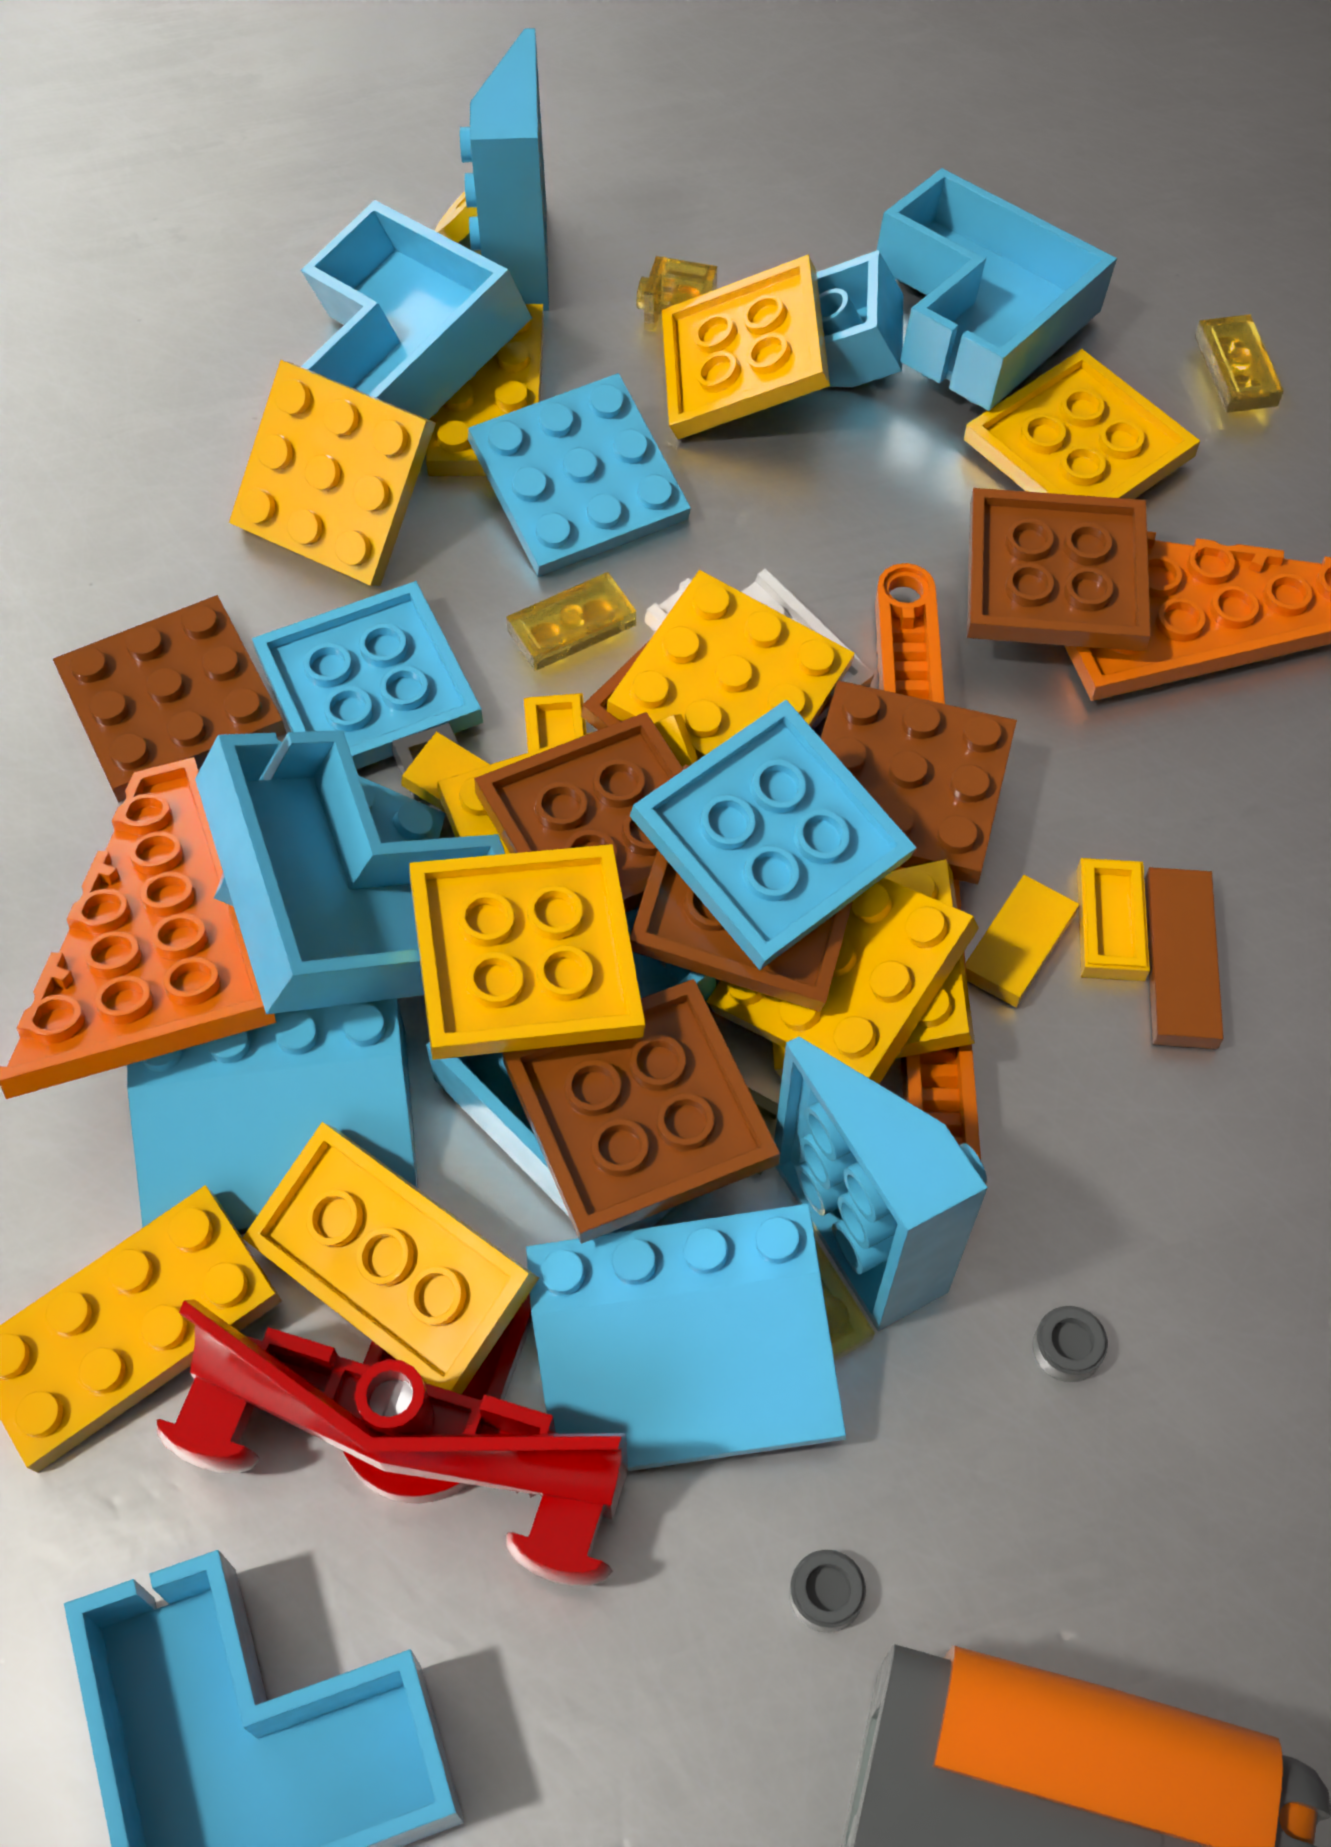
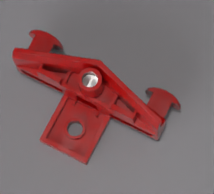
(407, 1434)

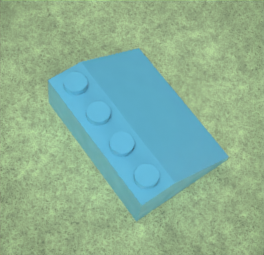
(509, 171)
(251, 1101)
(880, 1182)
(689, 1337)

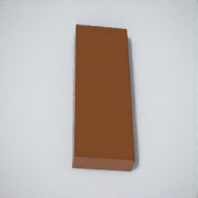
(1183, 958)

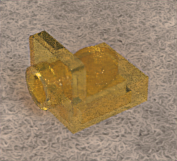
(670, 284)

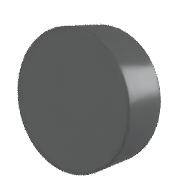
(1070, 1343)
(827, 1591)

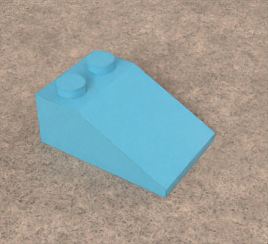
(861, 320)

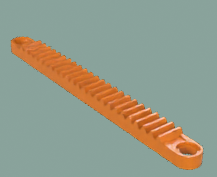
(912, 666)

